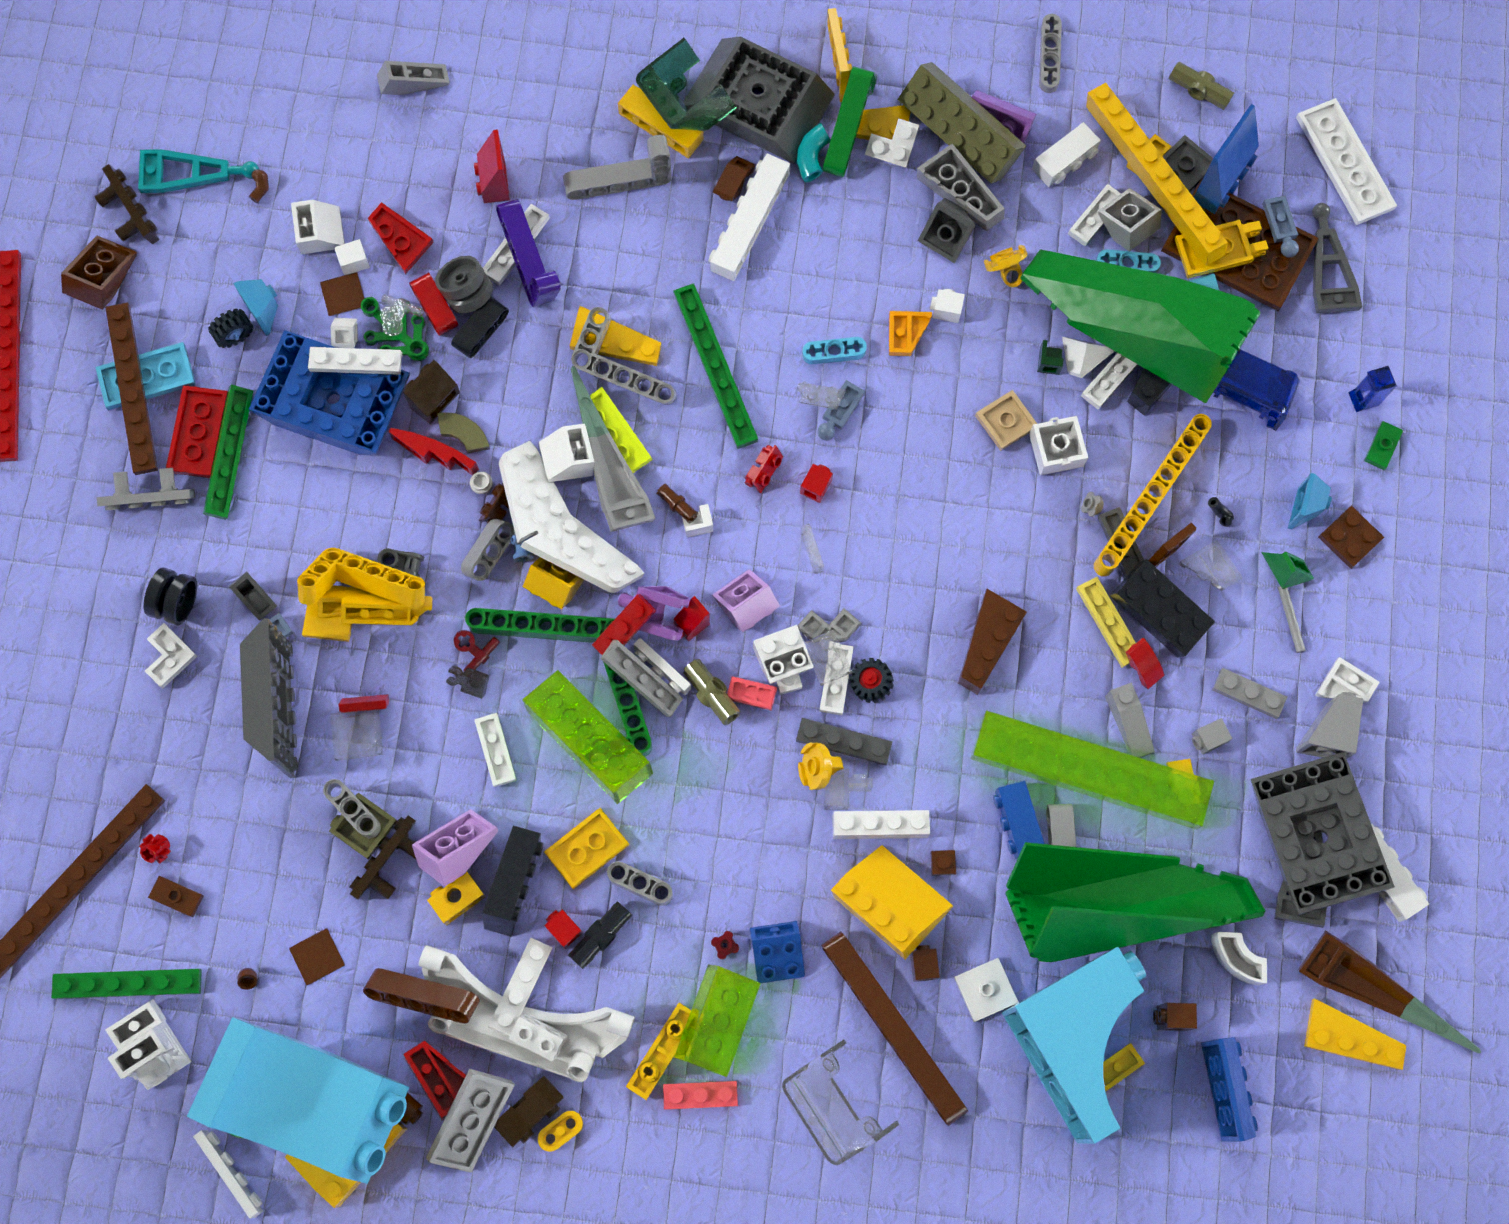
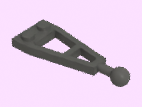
(1335, 298)
(1286, 911)

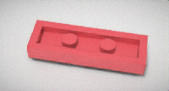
(700, 1095)

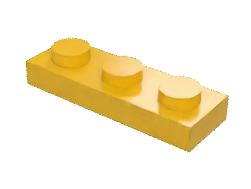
(1121, 1065)

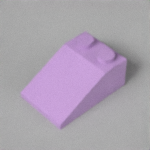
(454, 847)

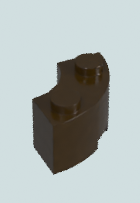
(533, 1107)

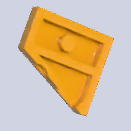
(906, 330)

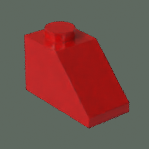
(692, 619)

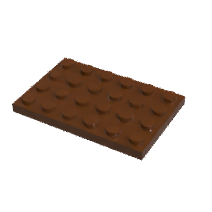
(1268, 276)

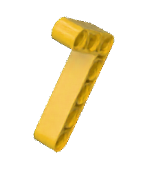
(360, 573)

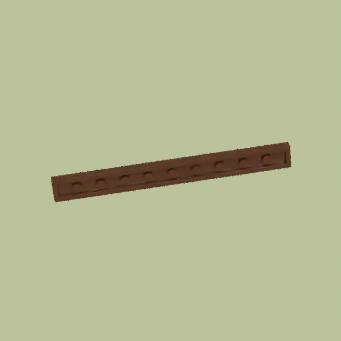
(77, 876)

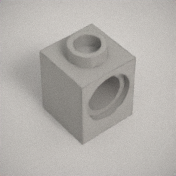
(1211, 736)

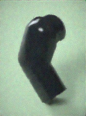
(1221, 511)

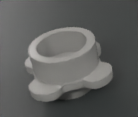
(1092, 504)

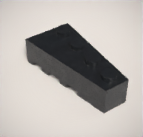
(1147, 391)
(511, 881)

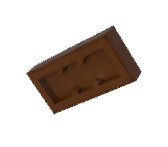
(175, 896)

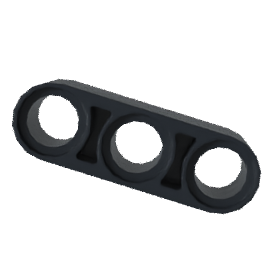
(480, 327)

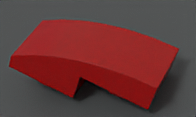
(1145, 663)

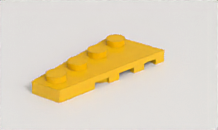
(619, 341)
(1345, 1036)

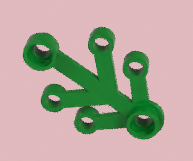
(410, 344)

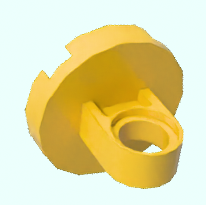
(1007, 261)
(817, 766)

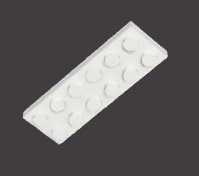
(1346, 161)

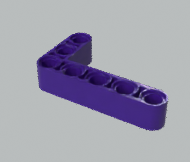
(538, 284)

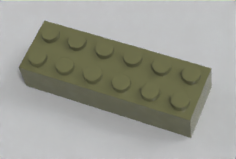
(961, 122)

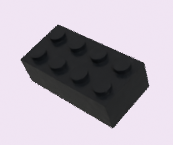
(1162, 608)

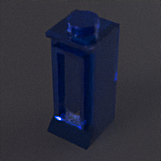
(1381, 385)

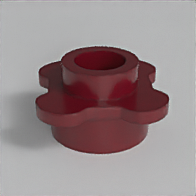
(732, 947)

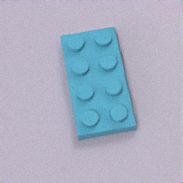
(161, 370)

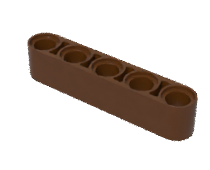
(421, 995)

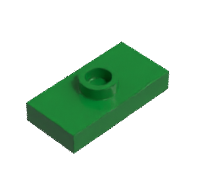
(1383, 445)

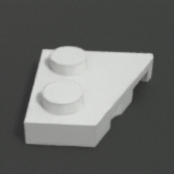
(1347, 678)

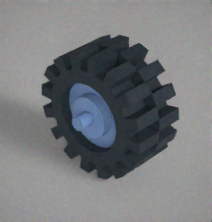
(230, 328)

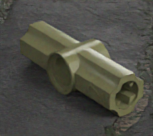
(1201, 85)
(711, 692)

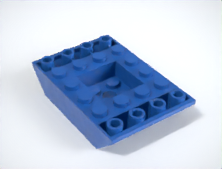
(299, 399)

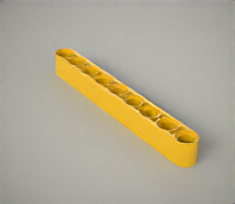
(1146, 501)

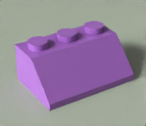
(1011, 116)

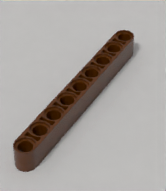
(894, 1028)

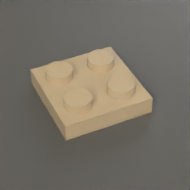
(1006, 420)

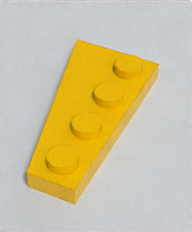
(840, 54)

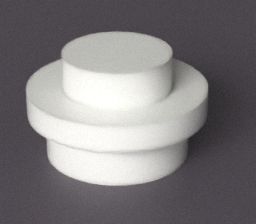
(481, 482)

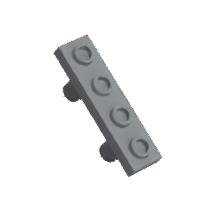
(167, 492)

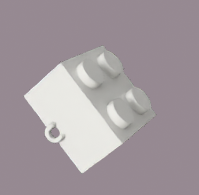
(1058, 445)

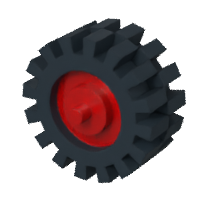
(871, 680)

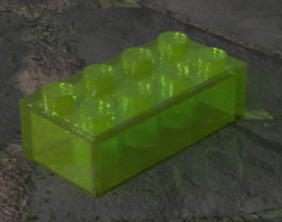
(717, 1020)

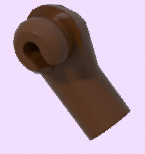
(262, 185)

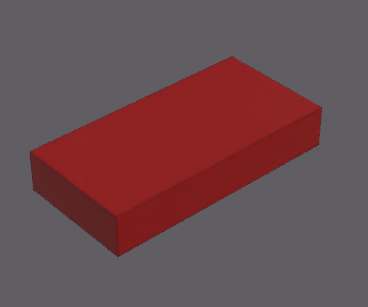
(363, 703)

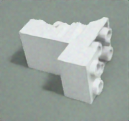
(146, 1046)

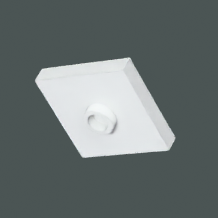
(986, 989)

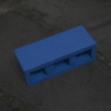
(1017, 816)

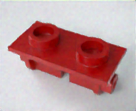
(769, 459)

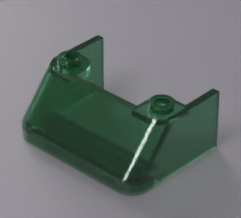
(666, 78)

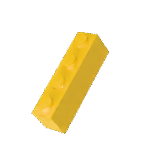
(641, 112)

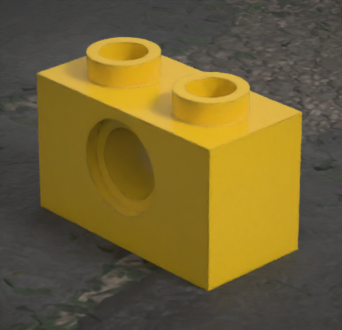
(449, 911)

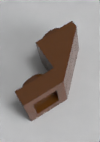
(733, 177)

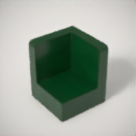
(1050, 359)

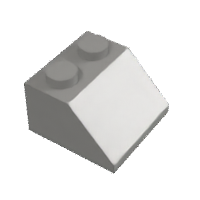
(1130, 219)

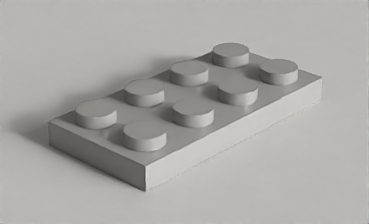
(470, 1120)

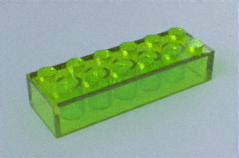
(587, 736)

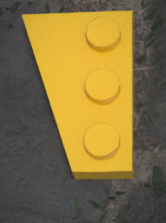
(881, 121)

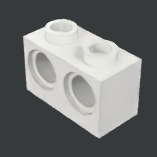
(537, 1036)

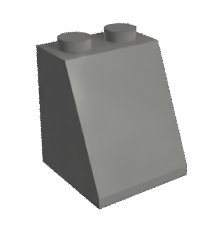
(1334, 728)

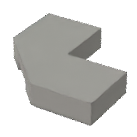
(844, 625)

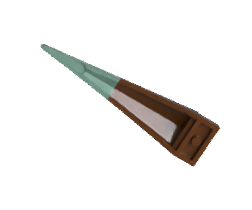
(1350, 973)

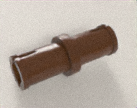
(677, 503)

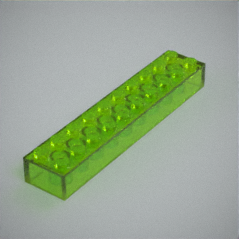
(1092, 770)

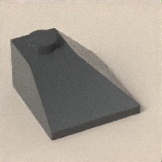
(947, 230)

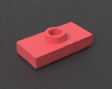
(752, 693)

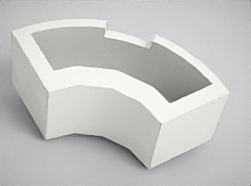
(1237, 958)

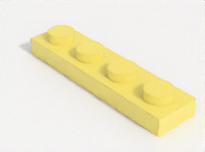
(1107, 619)

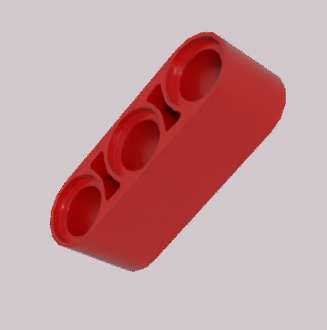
(434, 304)

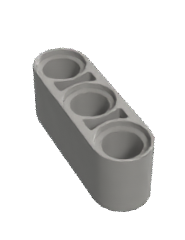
(477, 554)
(344, 800)
(1061, 825)
(631, 875)

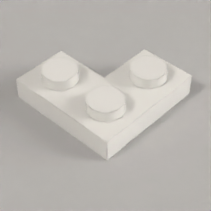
(895, 150)
(174, 656)

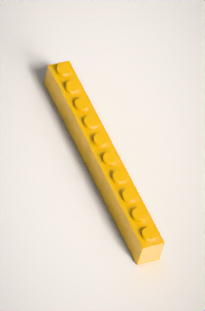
(1156, 174)

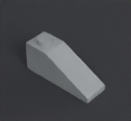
(411, 77)
(1130, 720)

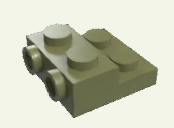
(348, 834)

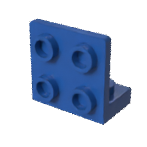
(777, 952)

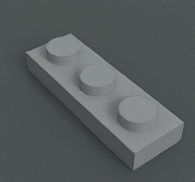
(1249, 693)

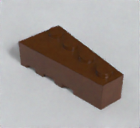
(992, 633)

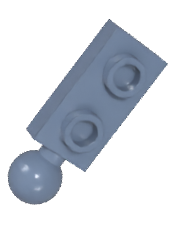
(1282, 224)
(840, 416)

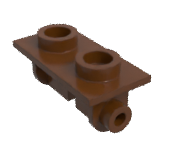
(493, 509)

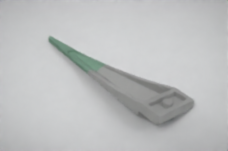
(618, 489)

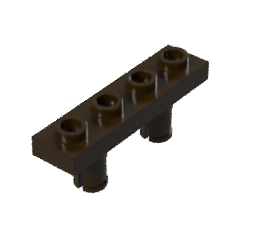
(136, 210)
(371, 877)

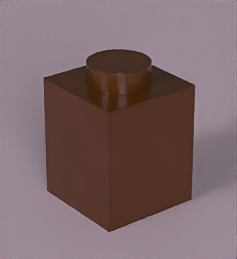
(924, 964)

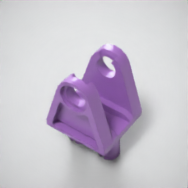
(659, 597)

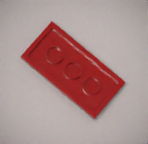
(196, 431)

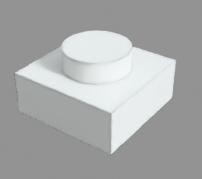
(789, 684)

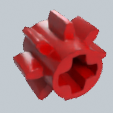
(155, 848)

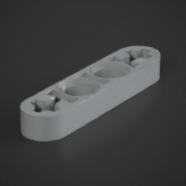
(1050, 53)

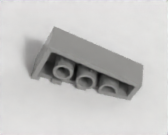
(956, 180)

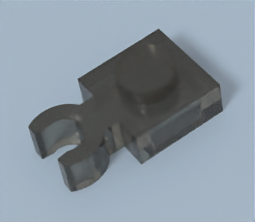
(472, 681)

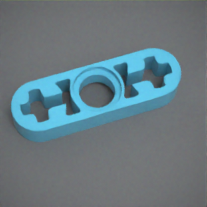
(1134, 256)
(828, 358)

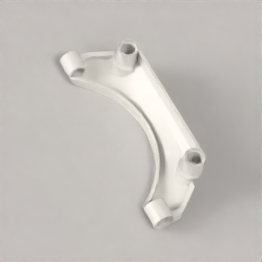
(587, 1033)

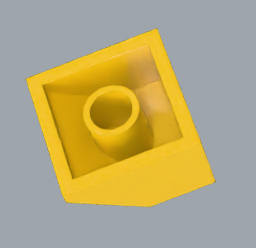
(552, 583)

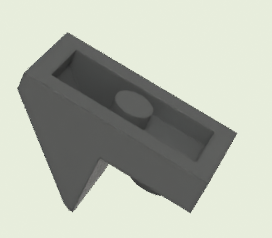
(252, 596)

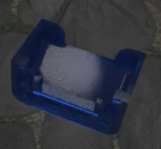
(1259, 387)

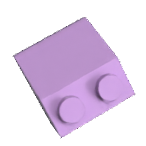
(746, 600)

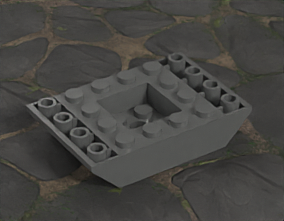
(778, 117)
(269, 695)
(1325, 800)

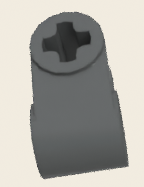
(404, 561)

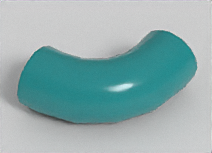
(808, 153)

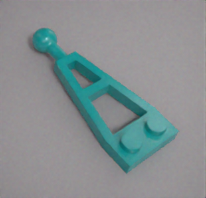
(152, 165)

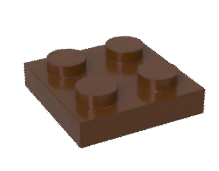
(1351, 537)

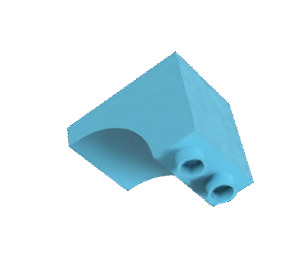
(1067, 1034)
(299, 1101)

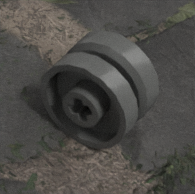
(464, 284)

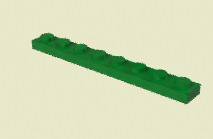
(715, 366)

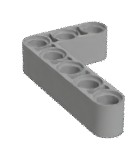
(622, 176)
(615, 369)

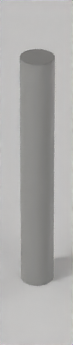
(1291, 619)

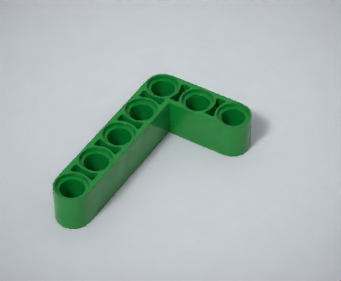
(859, 86)
(629, 712)

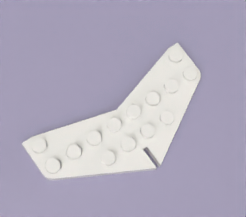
(558, 536)

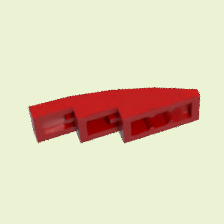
(428, 448)

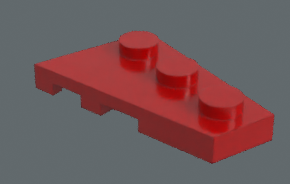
(399, 236)

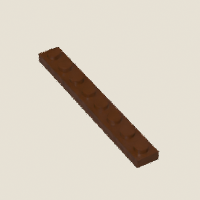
(131, 389)

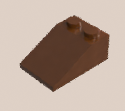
(97, 272)

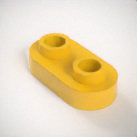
(560, 1131)

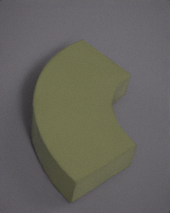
(464, 430)

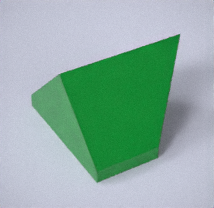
(1288, 569)

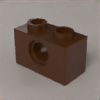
(1176, 1016)

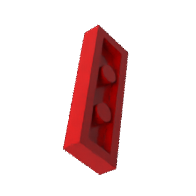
(626, 623)

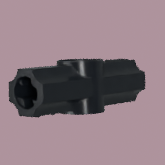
(600, 935)

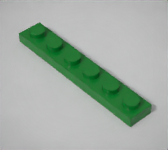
(228, 452)
(126, 983)

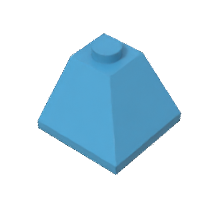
(259, 301)
(1310, 500)

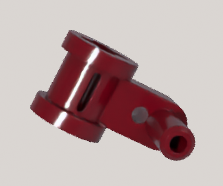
(481, 656)

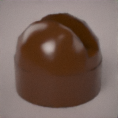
(247, 979)

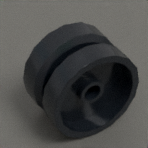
(170, 596)

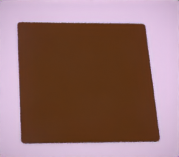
(342, 293)
(316, 956)

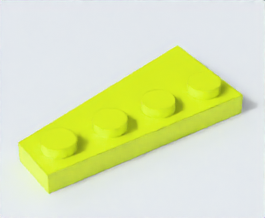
(622, 434)

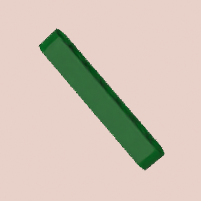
(535, 620)

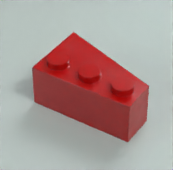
(435, 1075)

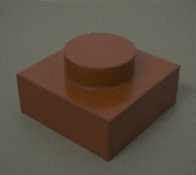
(943, 862)

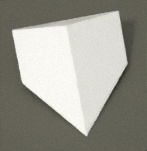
(1083, 356)

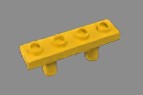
(660, 1053)

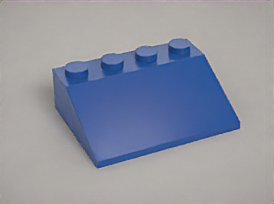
(1230, 163)
(1229, 1089)

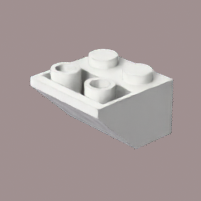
(317, 226)
(567, 454)
(782, 654)

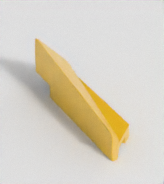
(363, 607)

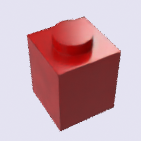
(816, 482)
(562, 928)

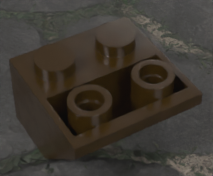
(431, 391)

